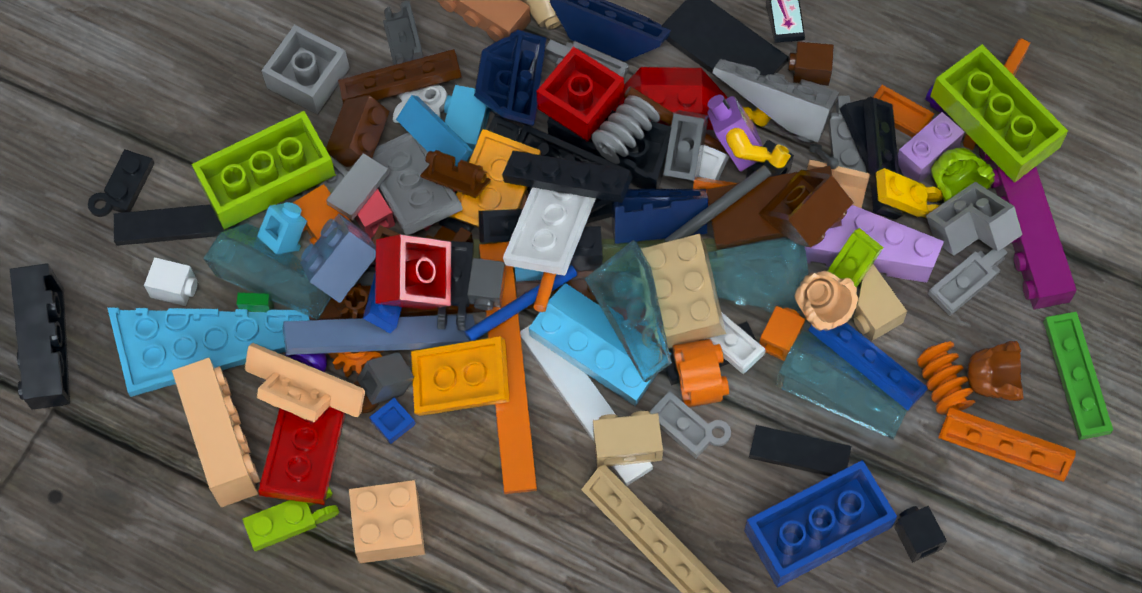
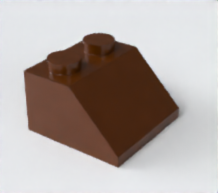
(807, 207)

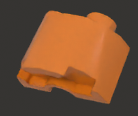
(700, 372)

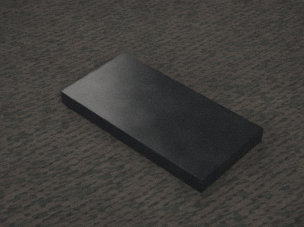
(712, 34)

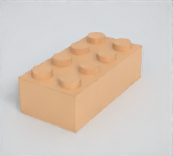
(217, 432)

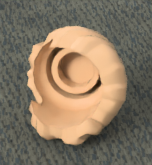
(826, 299)

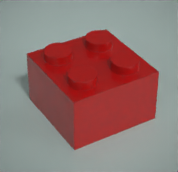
(580, 93)
(413, 272)

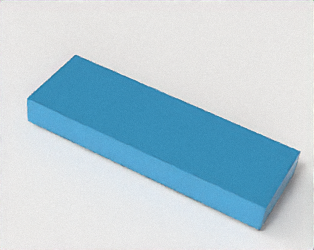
(432, 130)

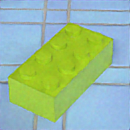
(998, 113)
(264, 169)

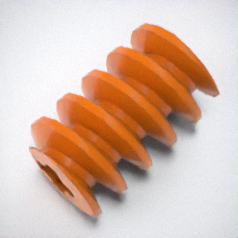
(943, 378)

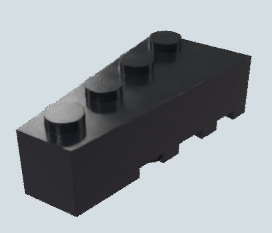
(40, 336)

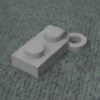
(688, 427)

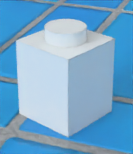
(170, 282)

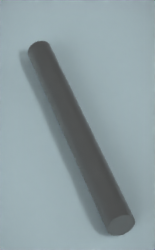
(720, 204)

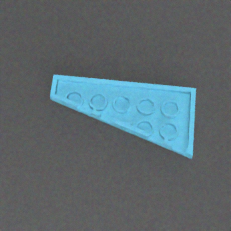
(161, 341)

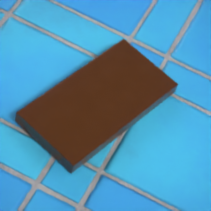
(741, 222)

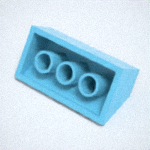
(584, 337)

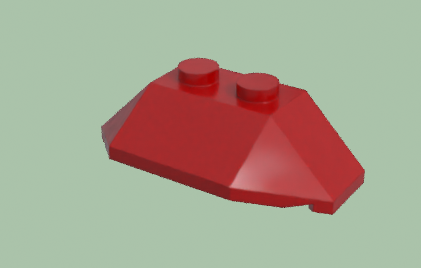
(675, 89)

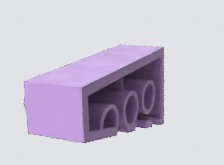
(905, 252)

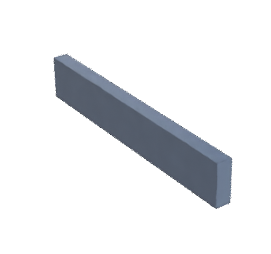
(363, 336)

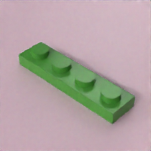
(1078, 376)

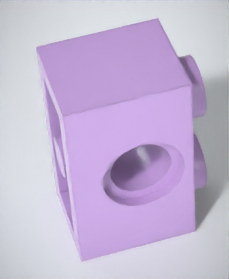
(927, 146)

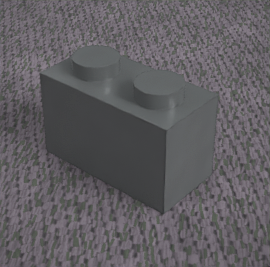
(686, 145)

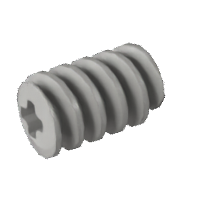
(622, 126)

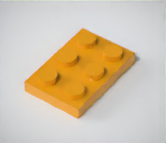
(493, 154)
(460, 376)

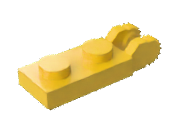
(906, 193)

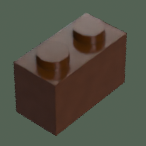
(357, 130)

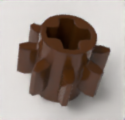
(350, 302)

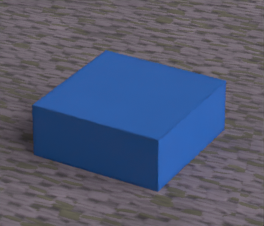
(392, 420)

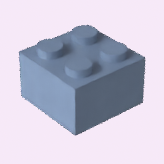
(338, 257)

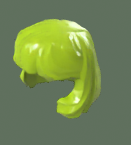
(958, 170)

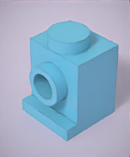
(282, 228)

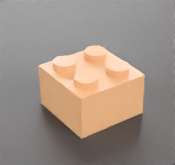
(386, 521)

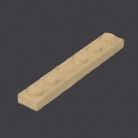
(650, 534)

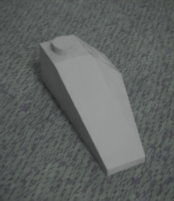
(796, 107)

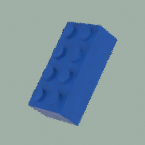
(820, 523)

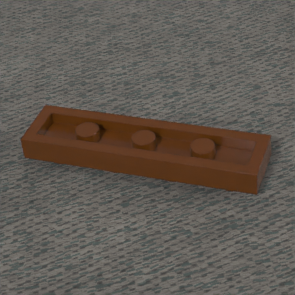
(402, 77)

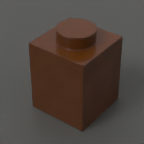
(812, 62)

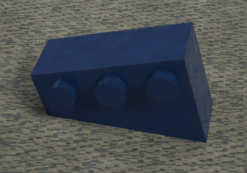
(656, 213)

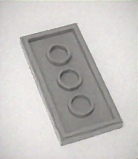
(412, 198)

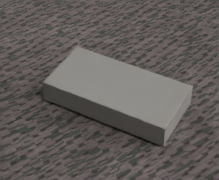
(357, 186)

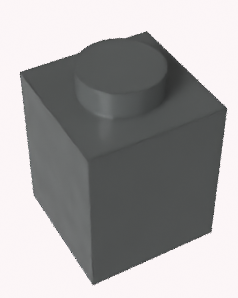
(486, 283)
(385, 378)

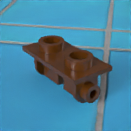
(465, 178)

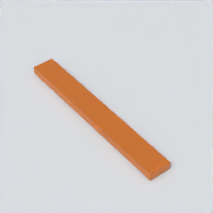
(512, 416)

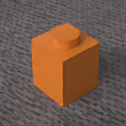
(781, 332)

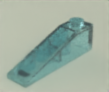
(631, 304)

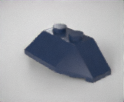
(609, 27)
(511, 75)

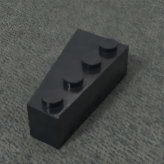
(644, 160)

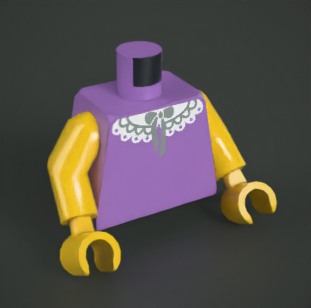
(739, 135)

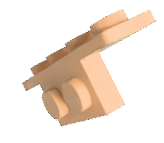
(301, 387)

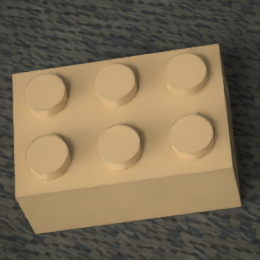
(685, 290)

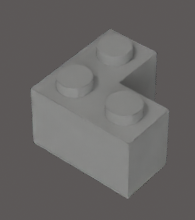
(974, 216)

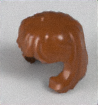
(997, 372)

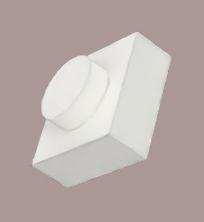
(712, 163)

